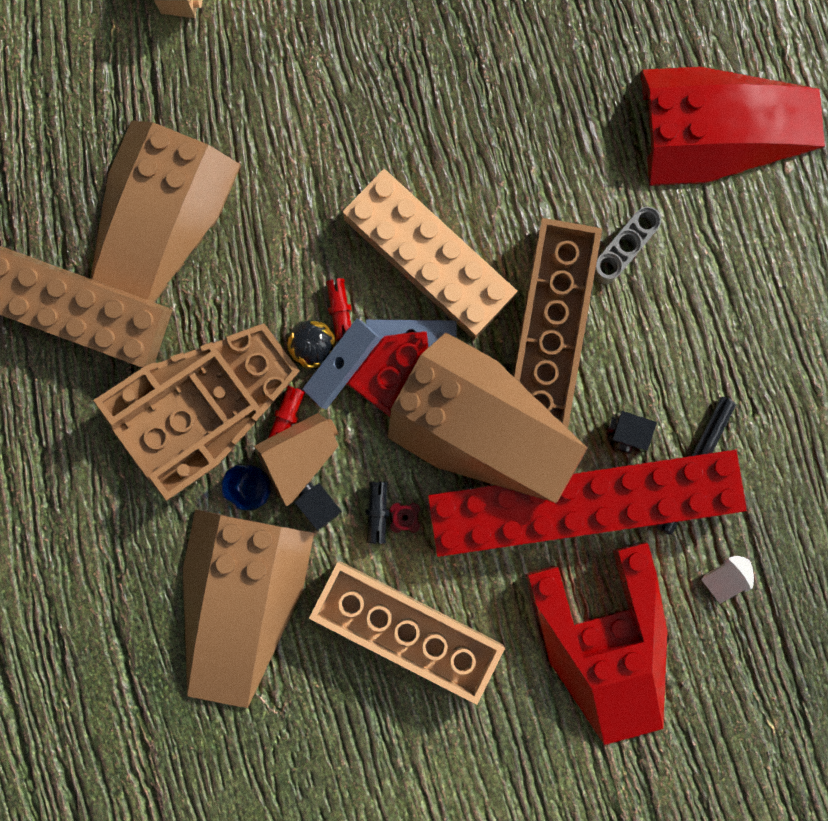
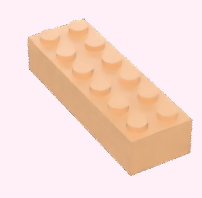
(429, 254)
(407, 632)

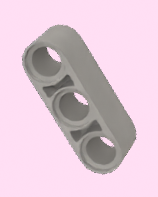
(635, 235)

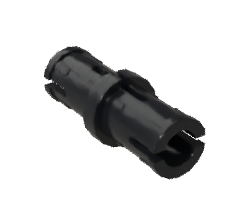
(377, 512)

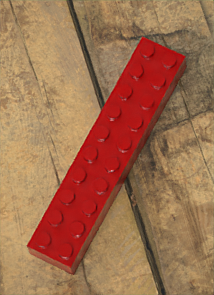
(590, 504)

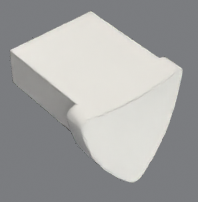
(730, 578)

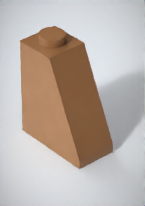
(297, 455)

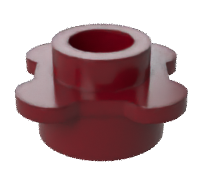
(399, 524)

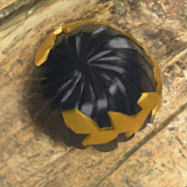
(310, 343)

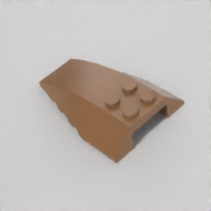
(158, 207)
(196, 406)
(482, 423)
(238, 601)

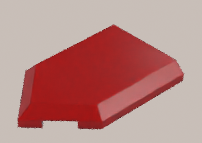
(388, 368)

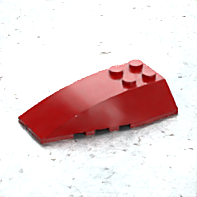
(725, 123)

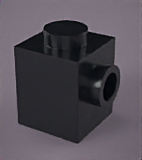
(630, 432)

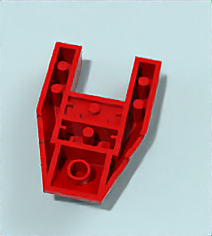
(611, 661)

